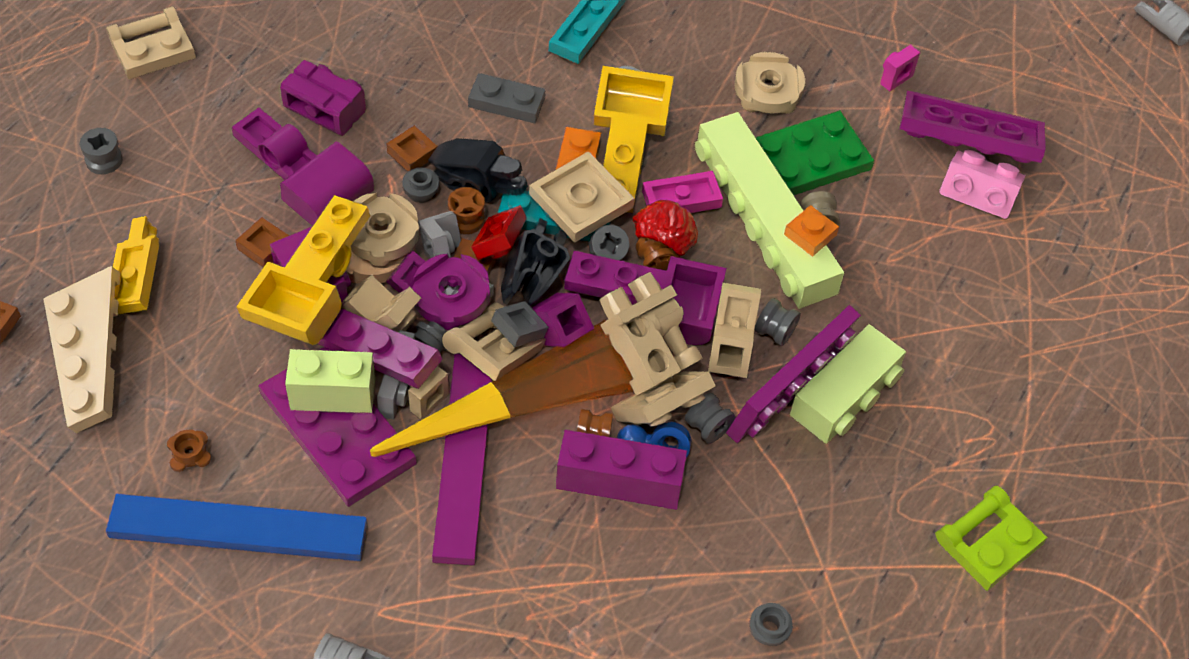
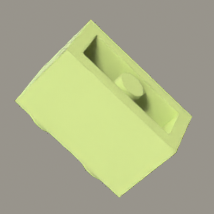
(330, 381)

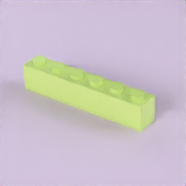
(766, 208)

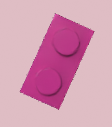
(692, 191)

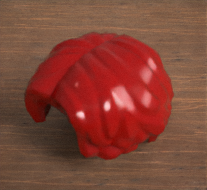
(667, 224)

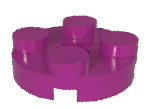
(454, 309)

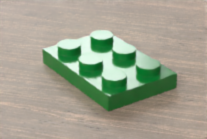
(816, 152)

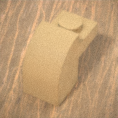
(379, 305)
(734, 330)

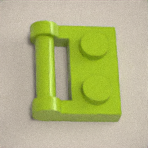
(998, 549)

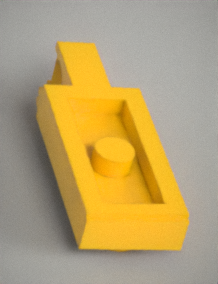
(136, 264)

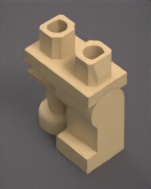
(645, 330)

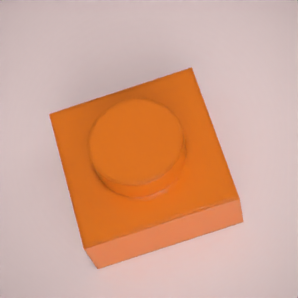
(811, 230)

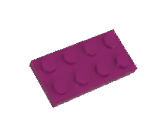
(973, 126)
(794, 375)
(340, 443)

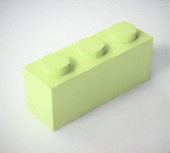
(848, 384)

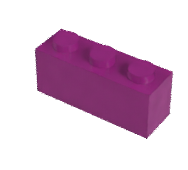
(620, 469)

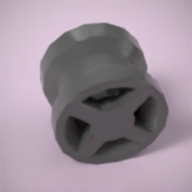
(101, 150)
(604, 247)
(777, 321)
(710, 418)

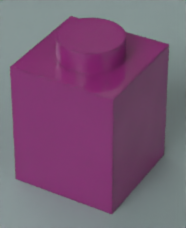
(564, 317)

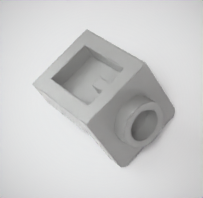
(439, 234)

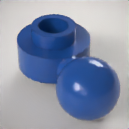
(674, 429)

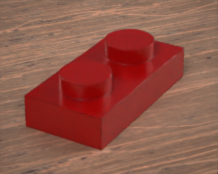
(499, 233)

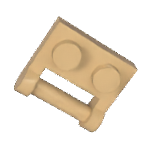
(152, 51)
(493, 353)

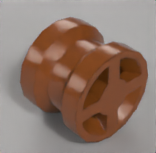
(464, 201)
(654, 253)
(595, 424)

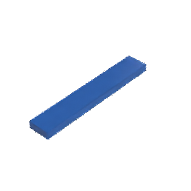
(237, 527)

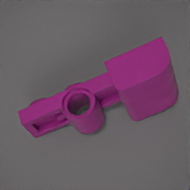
(308, 178)
(694, 282)

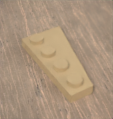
(83, 345)

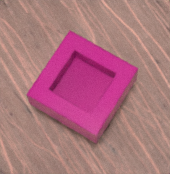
(899, 67)

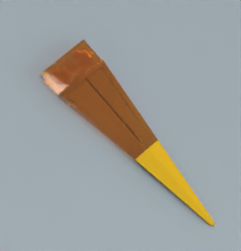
(556, 378)

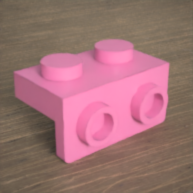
(982, 183)

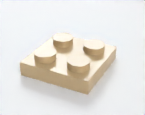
(581, 196)
(657, 402)

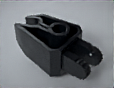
(478, 166)
(534, 264)

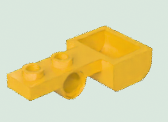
(631, 107)
(297, 297)

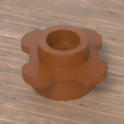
(188, 440)

